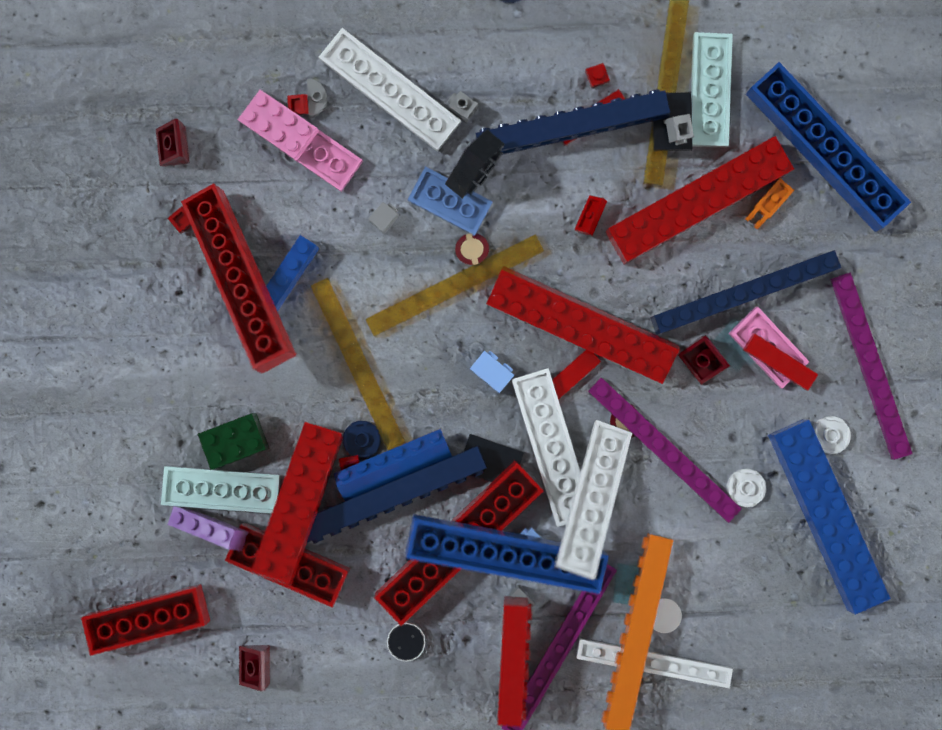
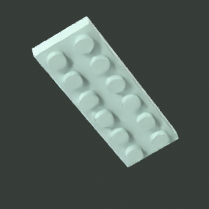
(711, 89)
(220, 489)

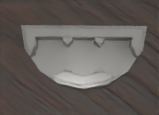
(316, 98)

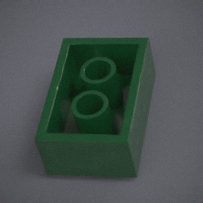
(233, 441)

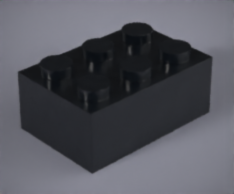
(475, 164)

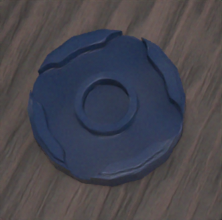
(361, 439)

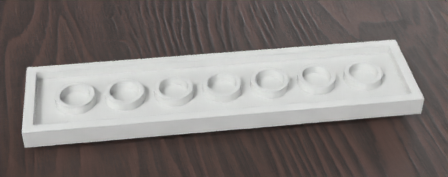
(389, 89)
(549, 440)
(593, 500)

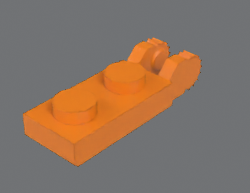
(770, 202)

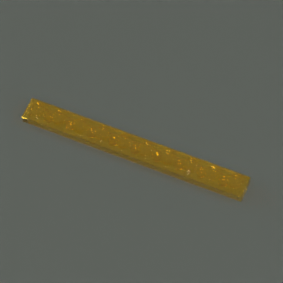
(667, 81)
(454, 285)
(358, 364)

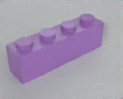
(207, 528)

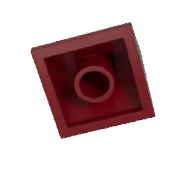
(172, 143)
(703, 359)
(254, 666)

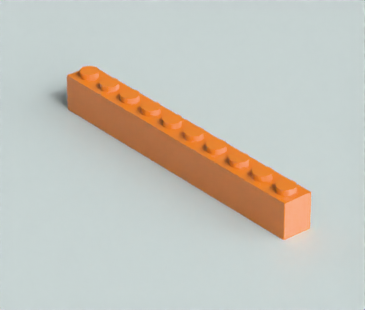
(637, 633)

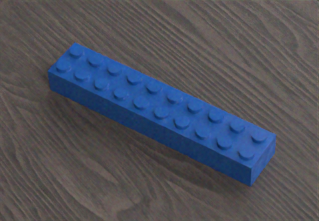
(828, 147)
(829, 516)
(494, 553)

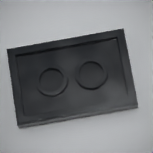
(679, 105)
(496, 456)

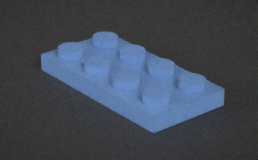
(438, 199)

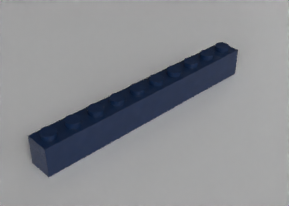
(582, 122)
(745, 292)
(397, 492)

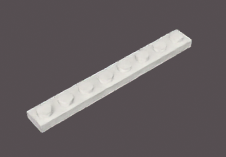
(659, 664)

